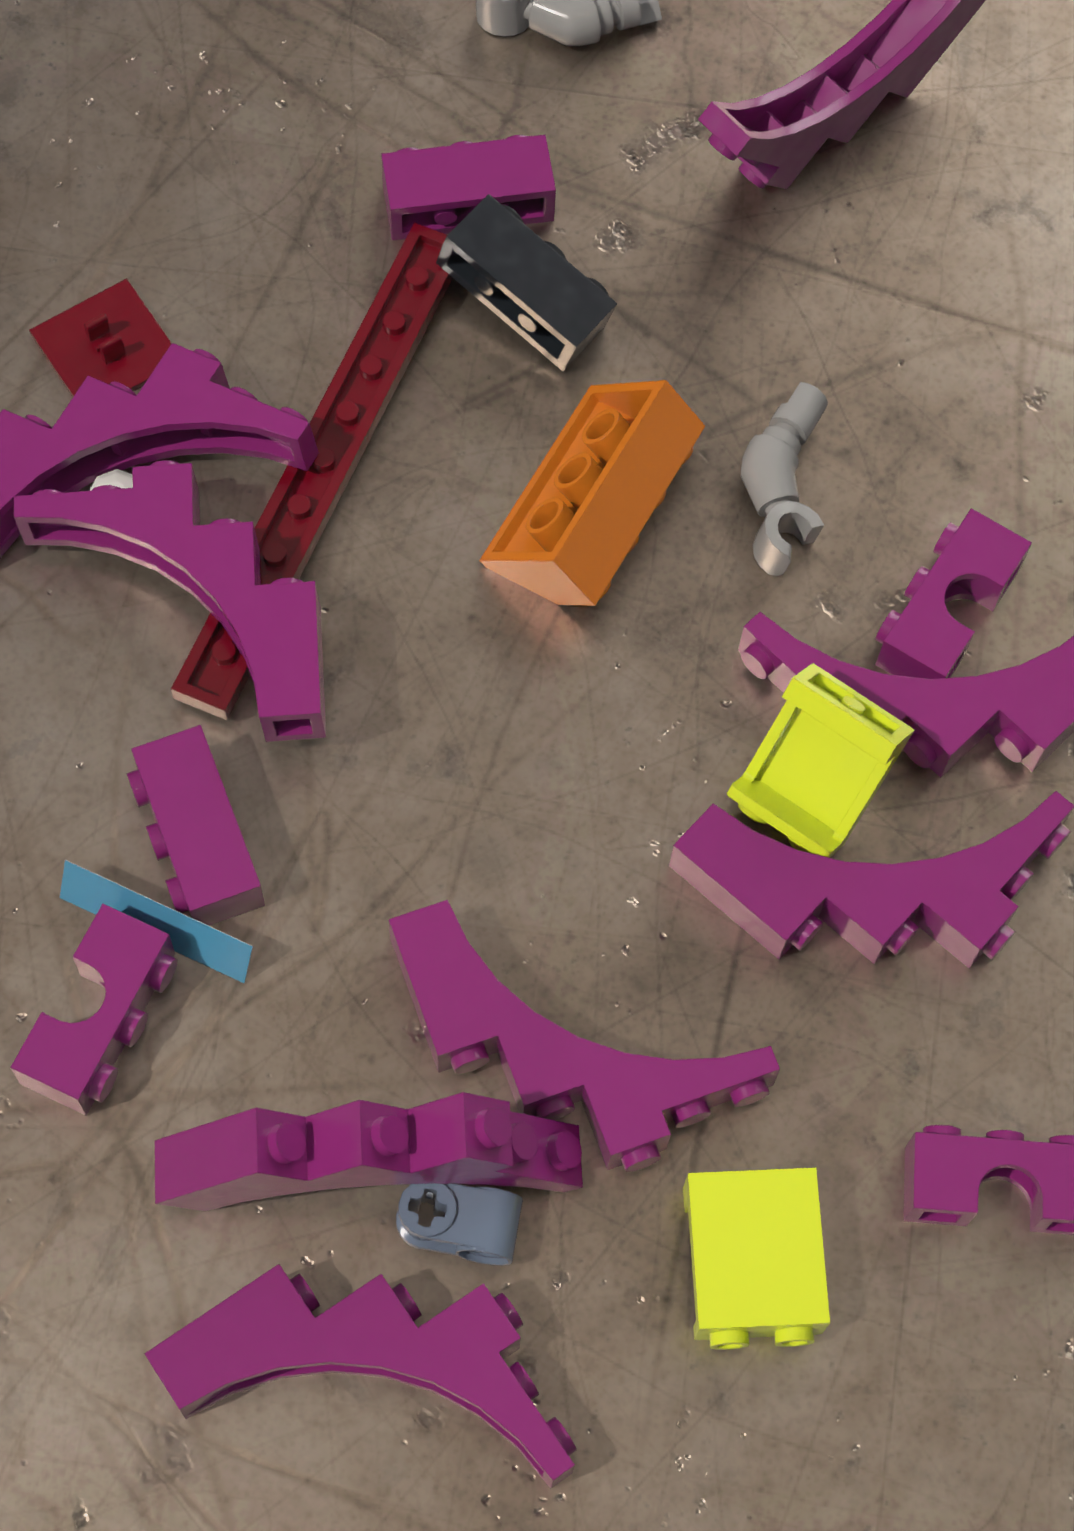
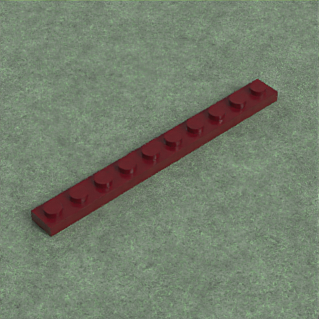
(342, 429)

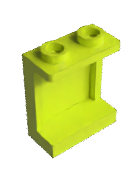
(820, 763)
(757, 1256)

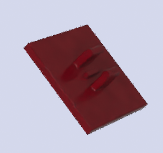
(103, 338)

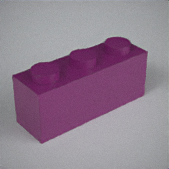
(447, 182)
(195, 828)

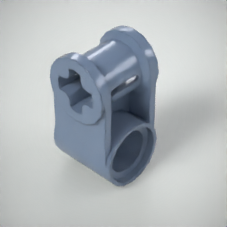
(468, 1222)

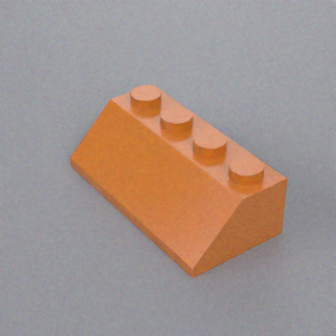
(595, 491)

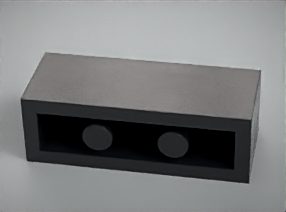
(526, 281)

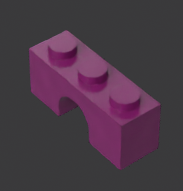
(973, 564)
(78, 1059)
(948, 1168)

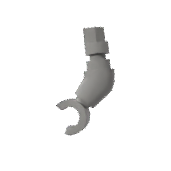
(565, 20)
(771, 480)

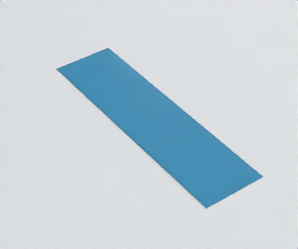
(187, 935)

